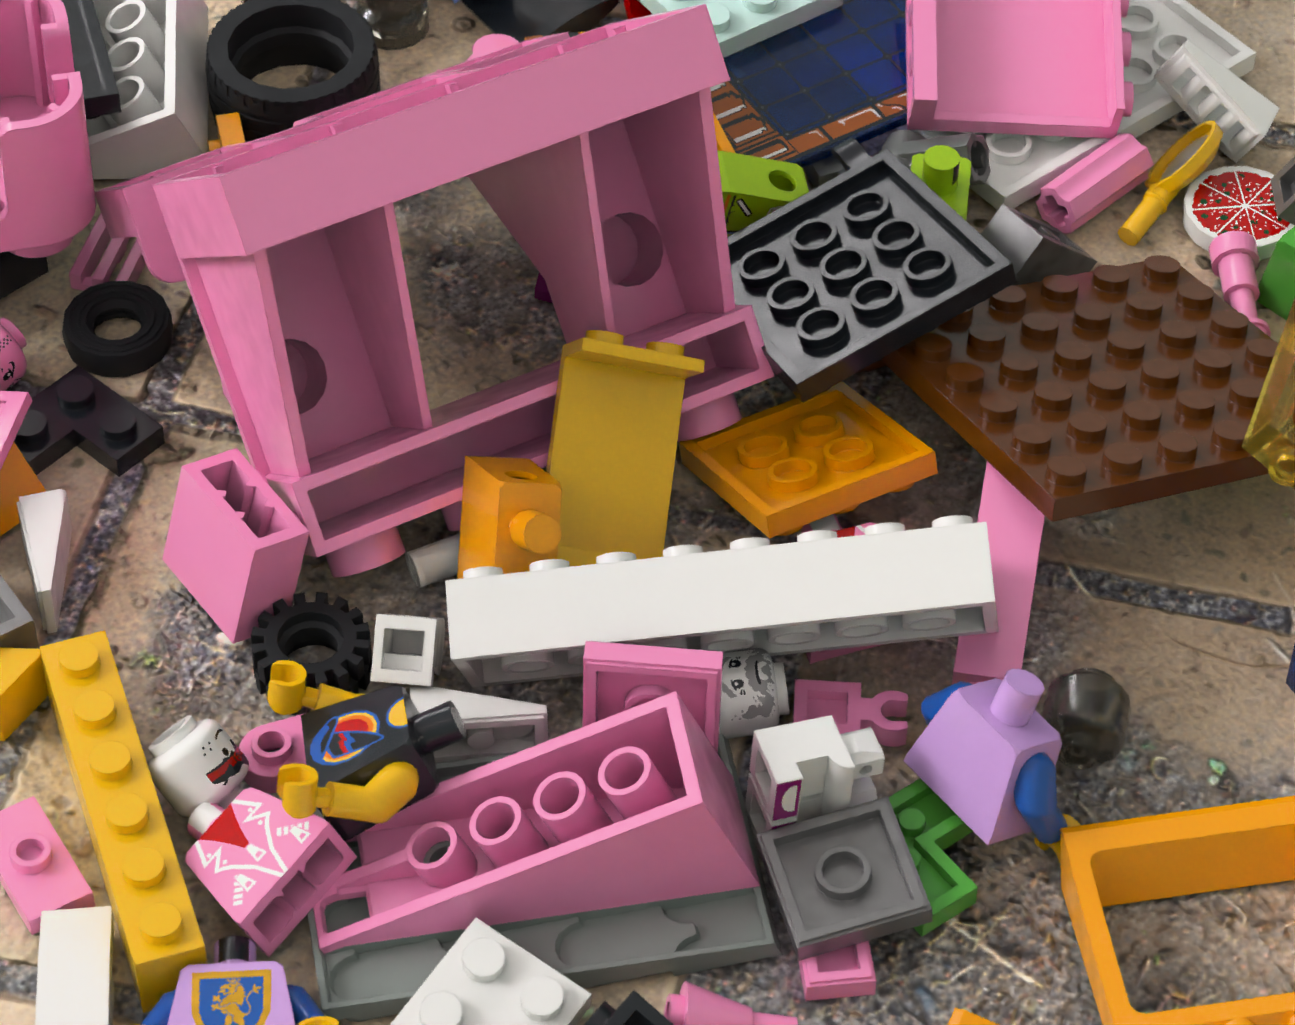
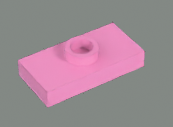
(37, 865)

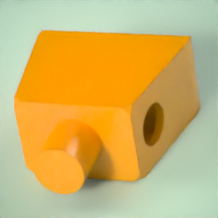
(508, 514)

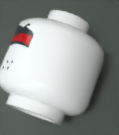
(197, 765)

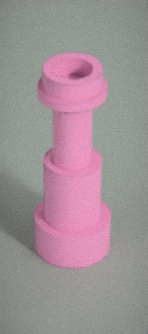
(1235, 262)

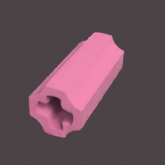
(1094, 183)

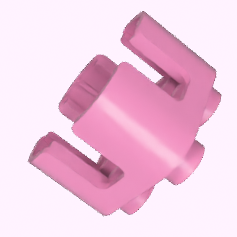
(43, 132)

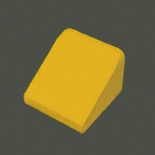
(21, 687)

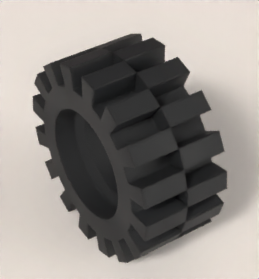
(311, 625)

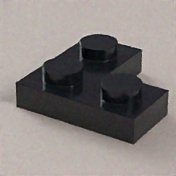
(90, 416)

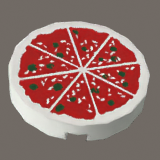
(1233, 201)

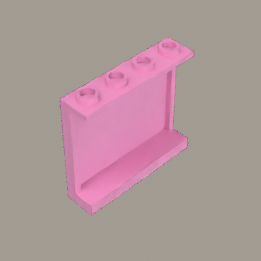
(1018, 66)

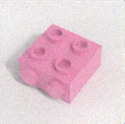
(233, 542)

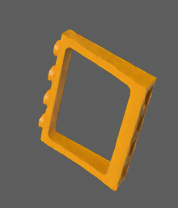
(1168, 859)

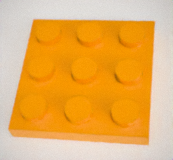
(808, 460)

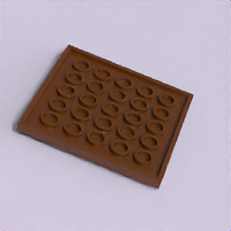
(1099, 385)

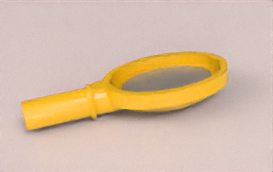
(1169, 175)

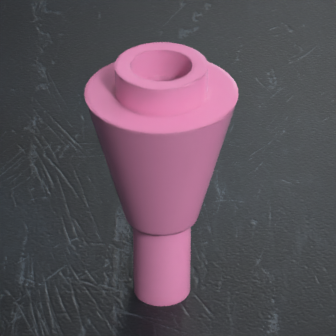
(704, 1007)

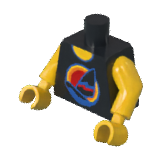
(361, 750)

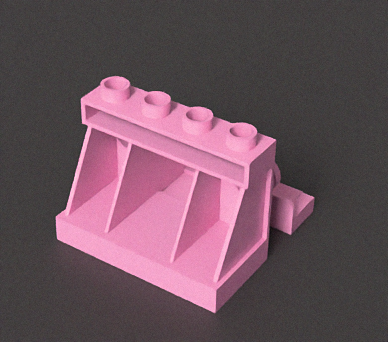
(298, 274)

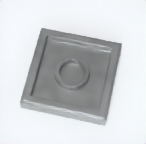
(844, 878)

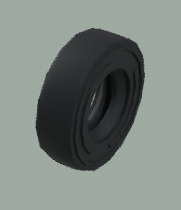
(125, 355)

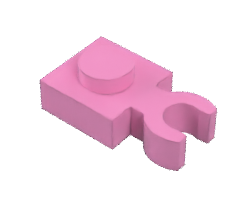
(850, 711)

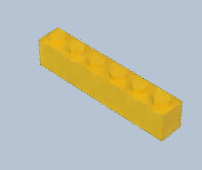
(122, 815)

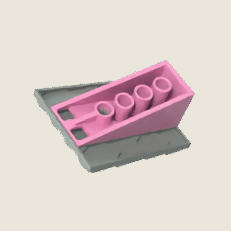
(589, 851)

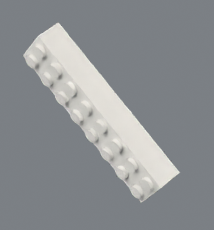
(754, 595)

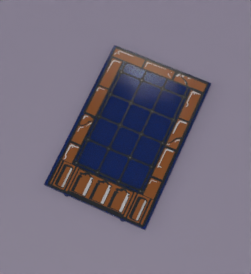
(817, 84)

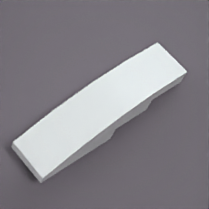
(75, 967)

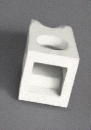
(407, 649)

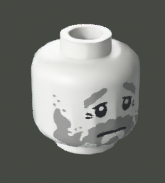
(751, 692)

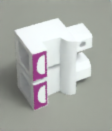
(809, 772)

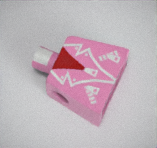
(265, 863)

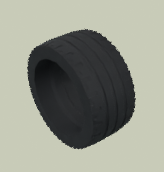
(288, 33)

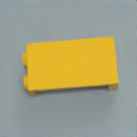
(616, 444)

